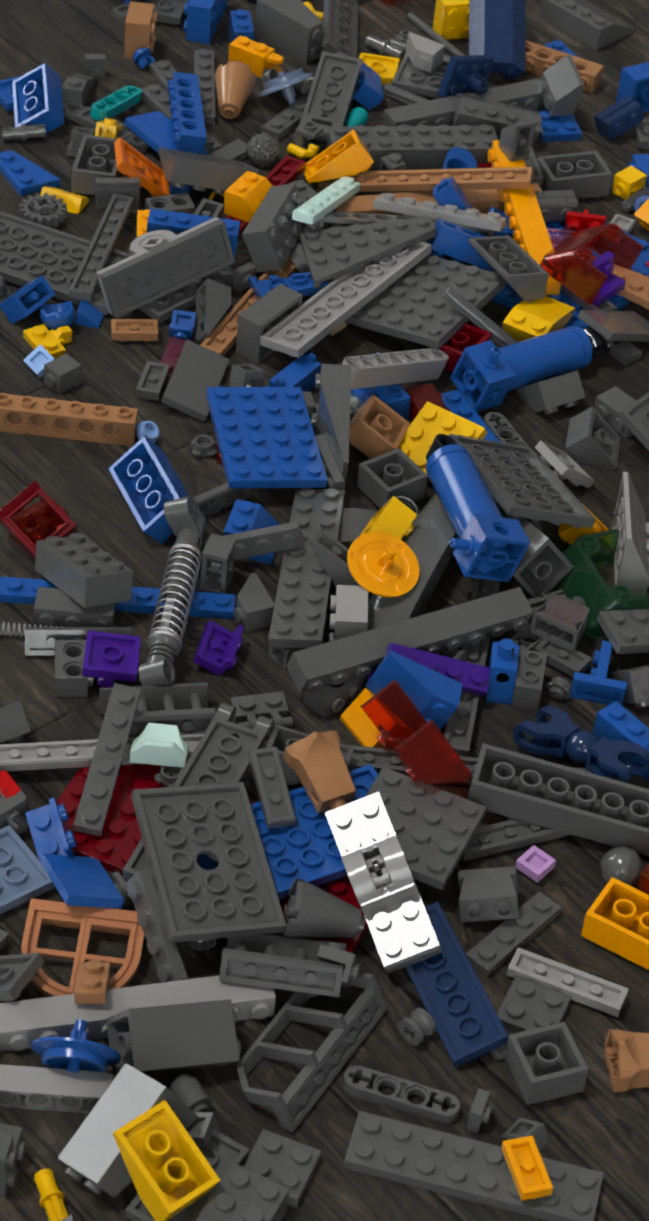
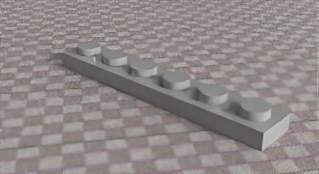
(449, 213)

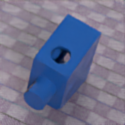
(502, 660)

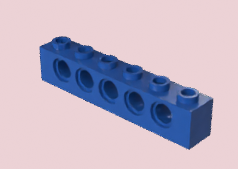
(186, 113)

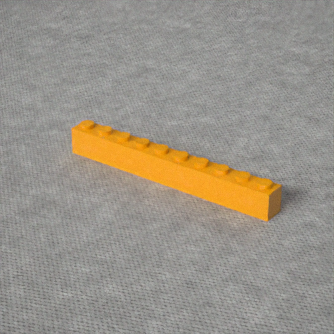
(524, 216)

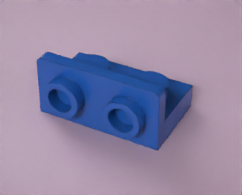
(50, 830)

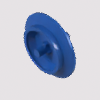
(75, 1052)

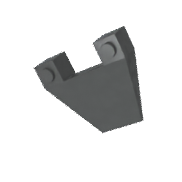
(333, 411)

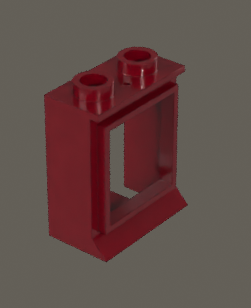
(19, 502)

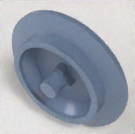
(284, 82)

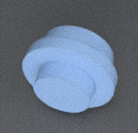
(147, 429)

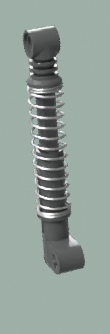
(184, 557)

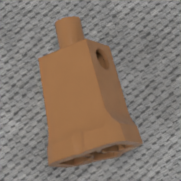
(321, 770)
(627, 1059)

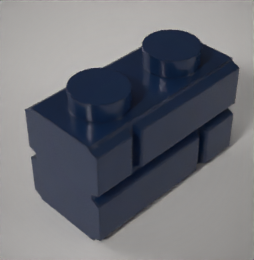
(619, 118)

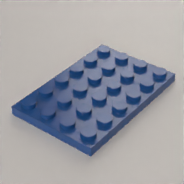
(265, 437)

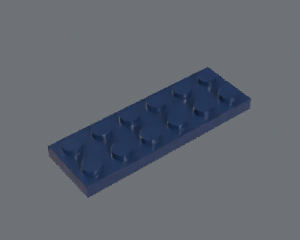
(456, 996)

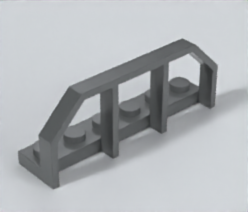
(319, 1066)

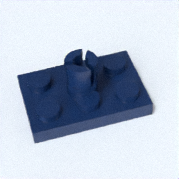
(466, 75)

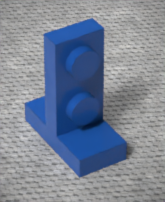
(596, 686)

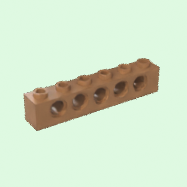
(540, 58)
(68, 419)

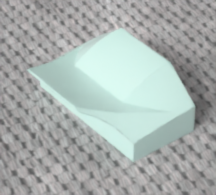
(159, 746)

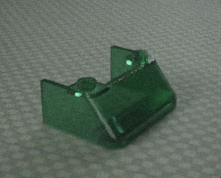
(588, 584)

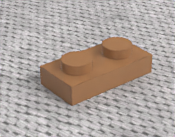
(134, 330)
(92, 982)

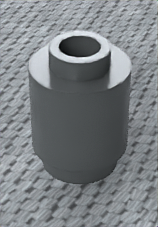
(191, 1093)

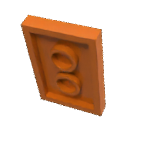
(136, 165)

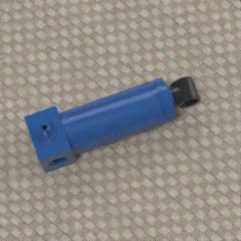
(490, 372)
(487, 542)

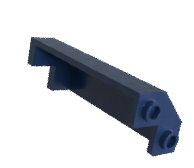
(499, 31)

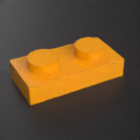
(527, 1168)

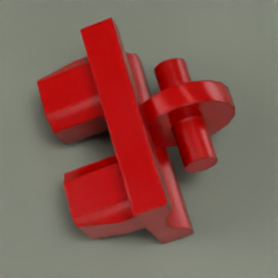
(579, 221)

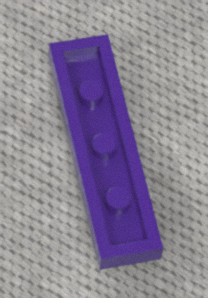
(472, 676)

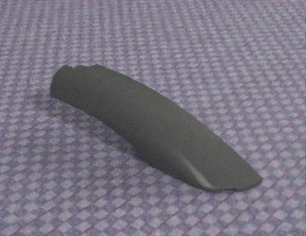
(431, 547)

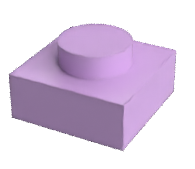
(535, 863)

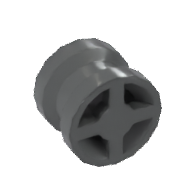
(416, 1026)

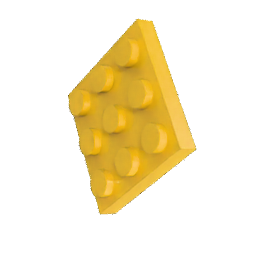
(431, 422)

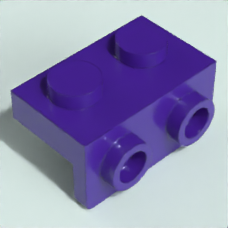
(218, 648)

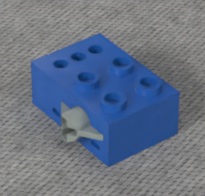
(391, 395)

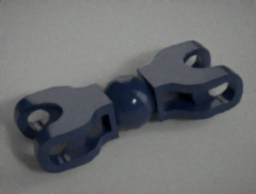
(563, 738)

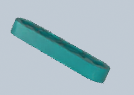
(115, 103)

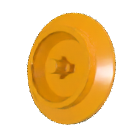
(383, 564)

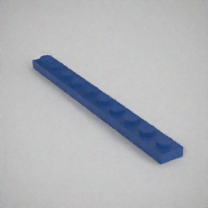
(142, 598)

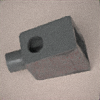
(561, 621)

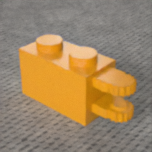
(255, 55)

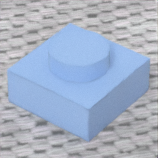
(37, 359)

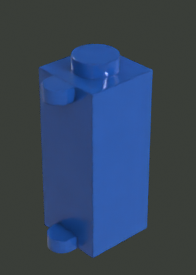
(450, 194)
(298, 373)

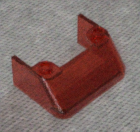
(573, 259)
(414, 739)

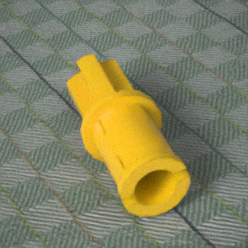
(51, 1197)

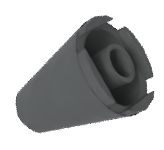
(319, 914)

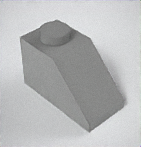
(424, 52)

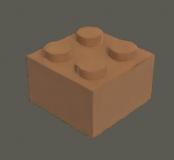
(140, 28)
(376, 428)

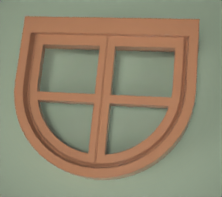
(87, 920)

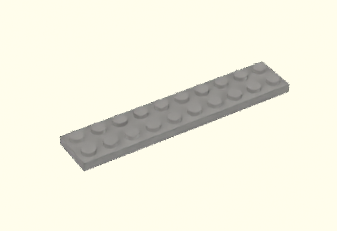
(339, 301)

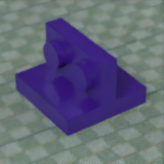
(613, 283)
(111, 657)

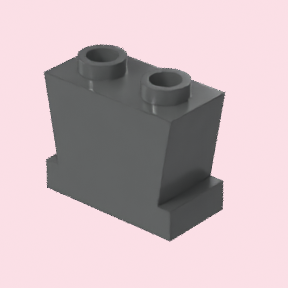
(488, 894)

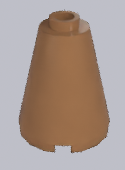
(233, 87)

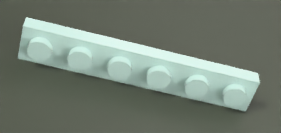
(326, 200)

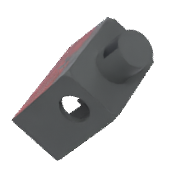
(12, 804)

